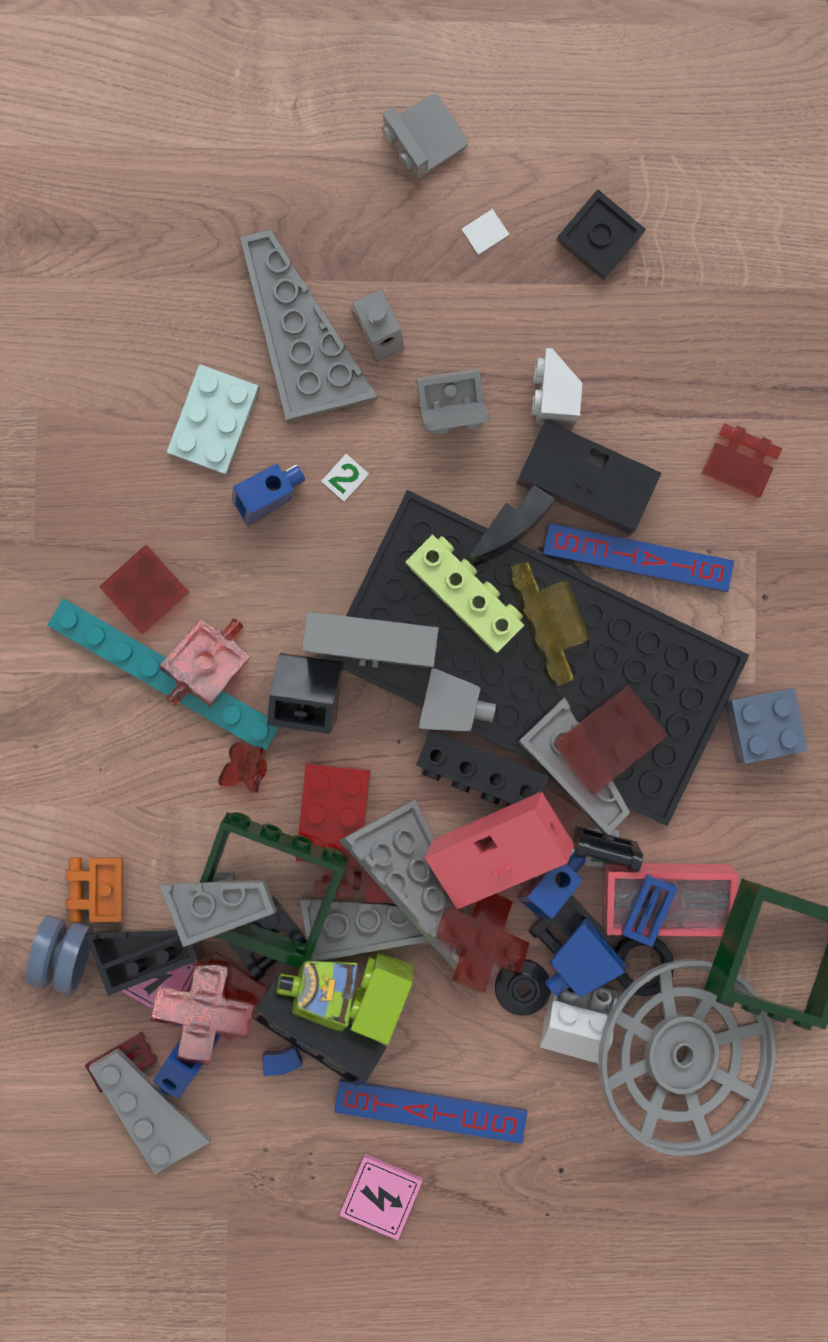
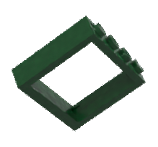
(255, 937)
(734, 946)

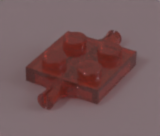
(204, 662)

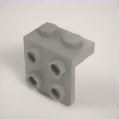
(424, 135)
(452, 401)

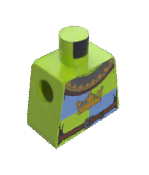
(321, 992)

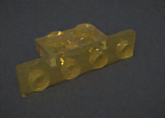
(554, 619)

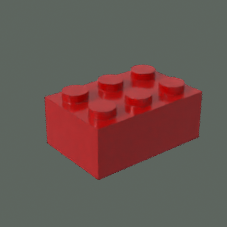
(333, 805)

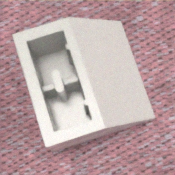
(558, 391)
(576, 1023)

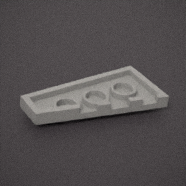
(605, 807)
(358, 928)
(150, 1118)

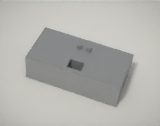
(370, 640)

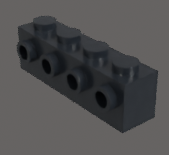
(479, 770)

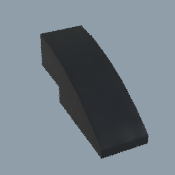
(512, 525)

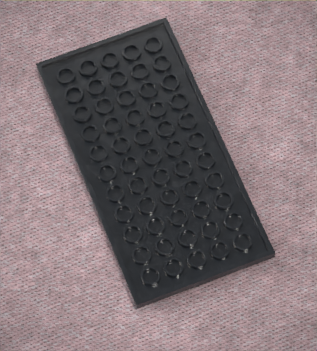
(667, 664)

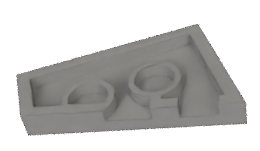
(215, 907)

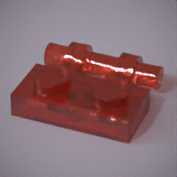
(738, 469)

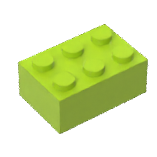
(383, 995)

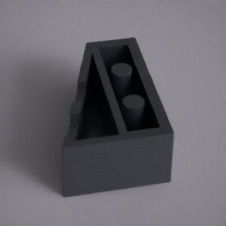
(139, 955)

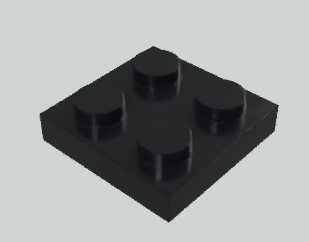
(600, 234)

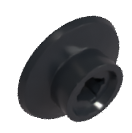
(531, 1001)

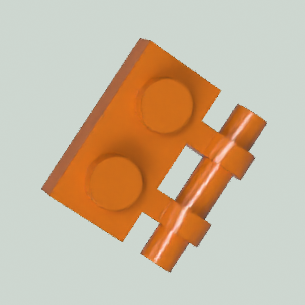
(105, 889)

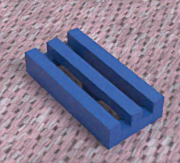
(659, 884)

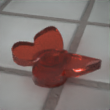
(245, 767)

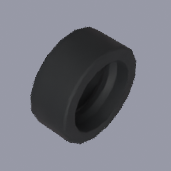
(653, 986)

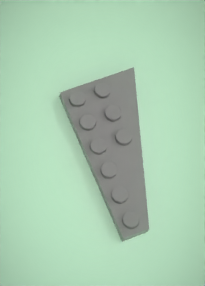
(304, 349)
(394, 855)

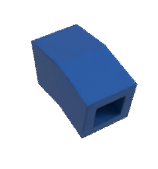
(281, 1061)

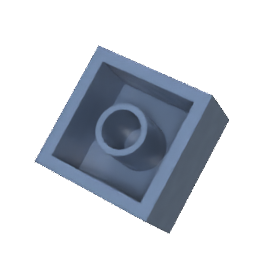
(765, 726)

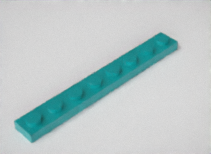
(145, 663)

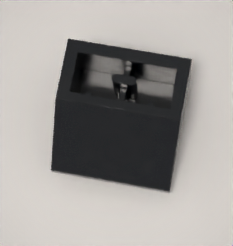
(305, 693)

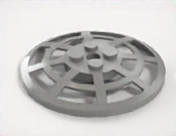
(692, 1072)

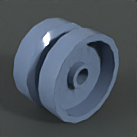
(58, 955)

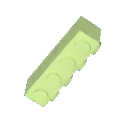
(464, 594)

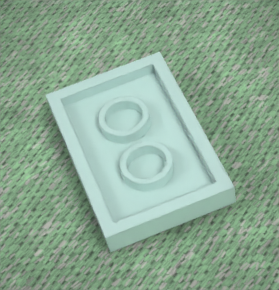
(213, 419)

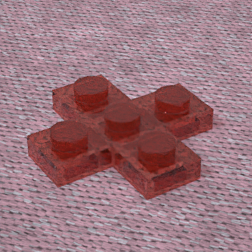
(482, 941)
(202, 1013)

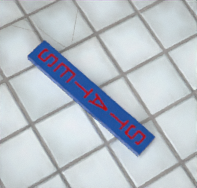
(638, 557)
(431, 1111)

